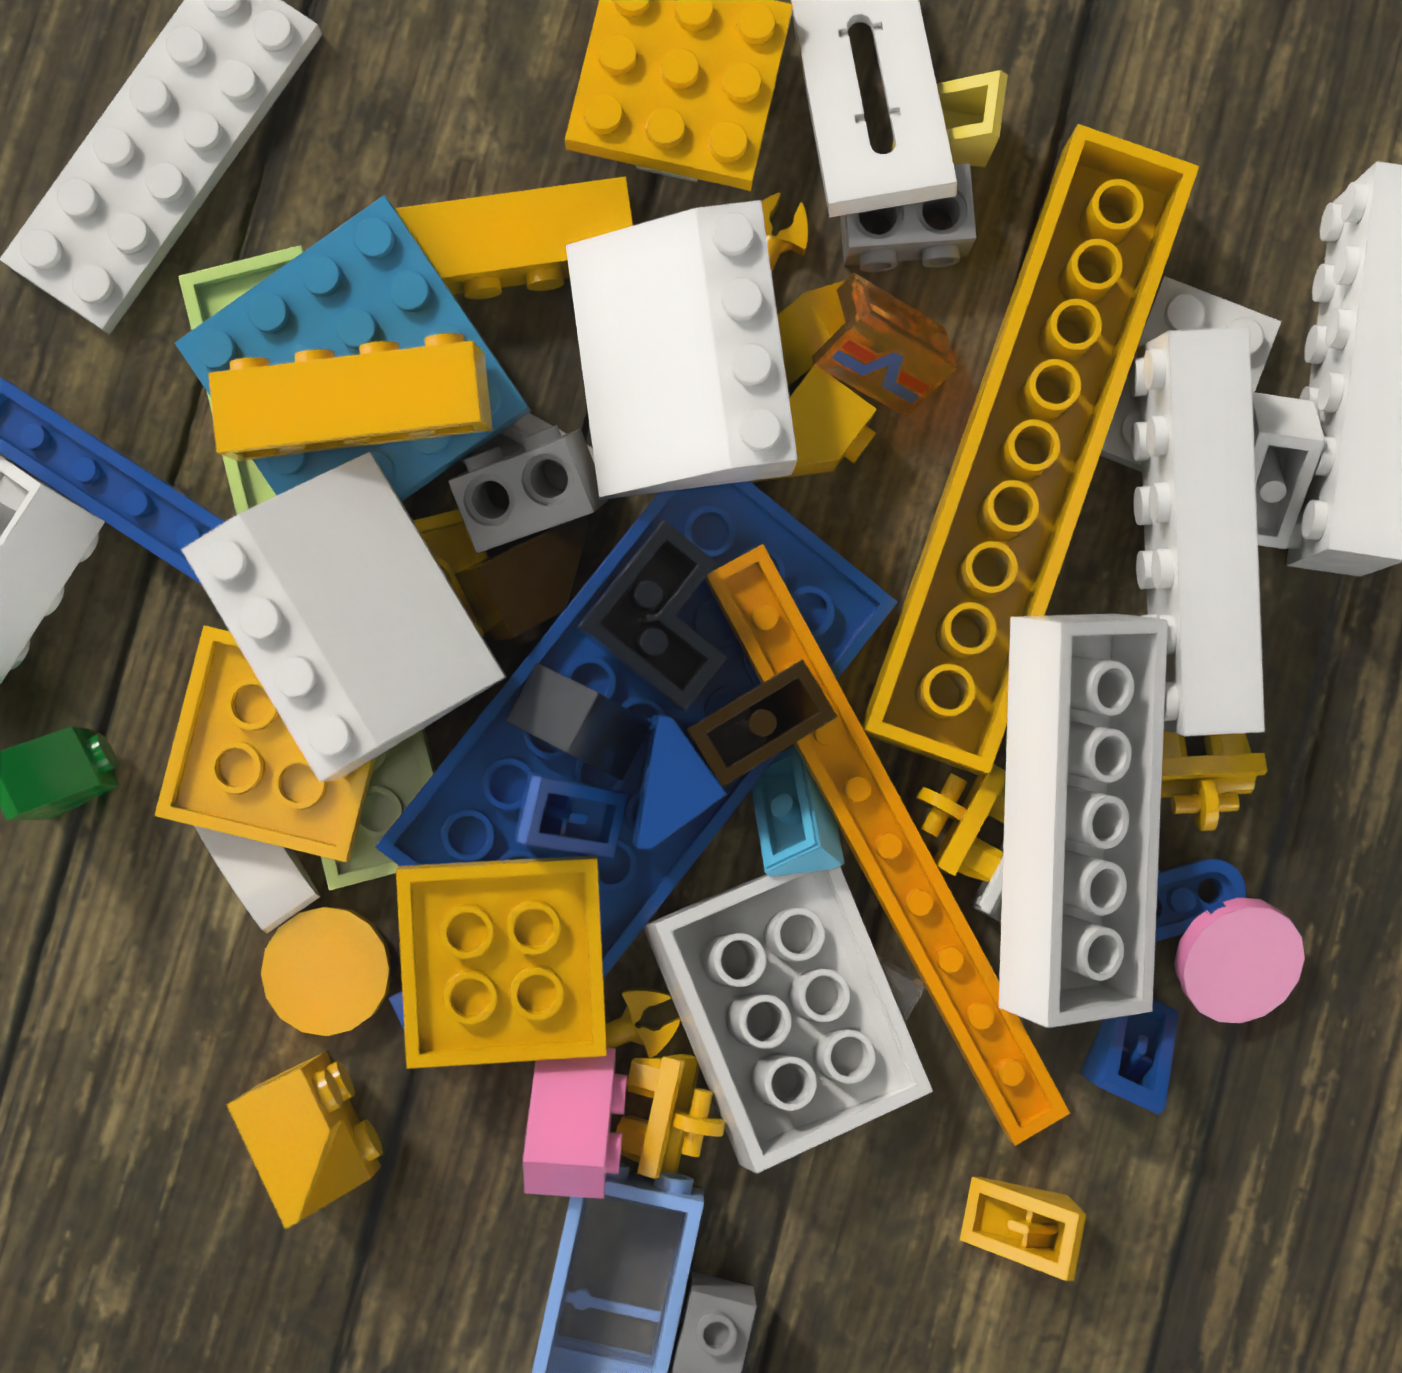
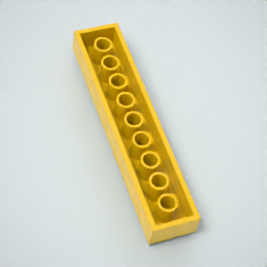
(1029, 446)

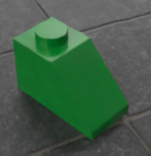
(55, 774)

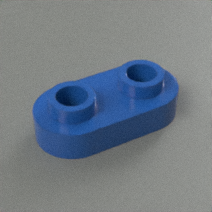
(1179, 898)

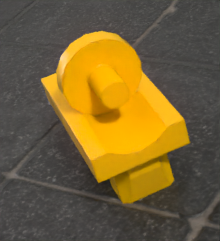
(1212, 781)
(960, 847)
(676, 1118)

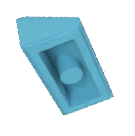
(794, 820)

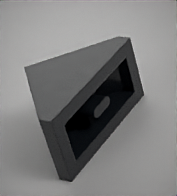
(579, 721)

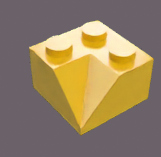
(307, 1137)

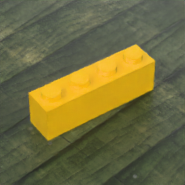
(515, 235)
(350, 399)

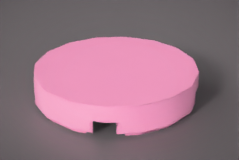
(1239, 960)

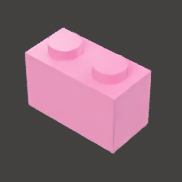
(571, 1124)

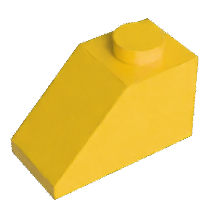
(827, 424)

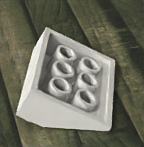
(682, 353)
(344, 616)
(787, 1013)

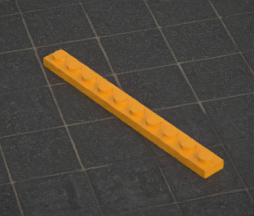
(893, 855)

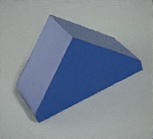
(673, 785)
(570, 816)
(1135, 1056)

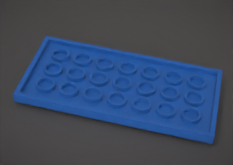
(478, 790)

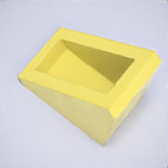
(973, 115)

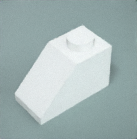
(1285, 456)

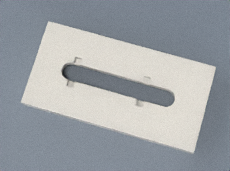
(851, 171)

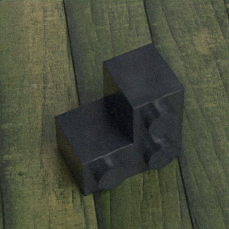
(638, 620)

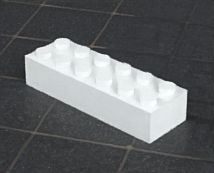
(1355, 351)
(1201, 525)
(1082, 816)

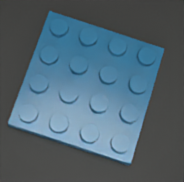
(343, 292)

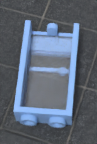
(621, 1276)

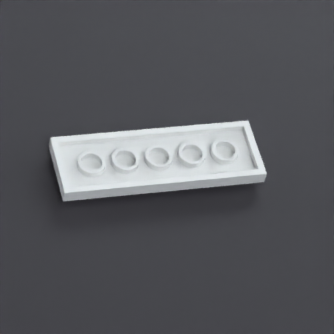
(159, 152)

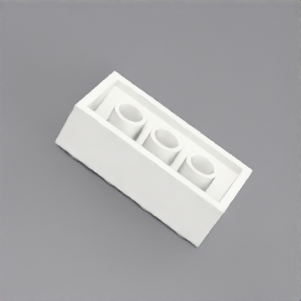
(39, 549)

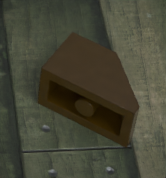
(525, 582)
(761, 723)

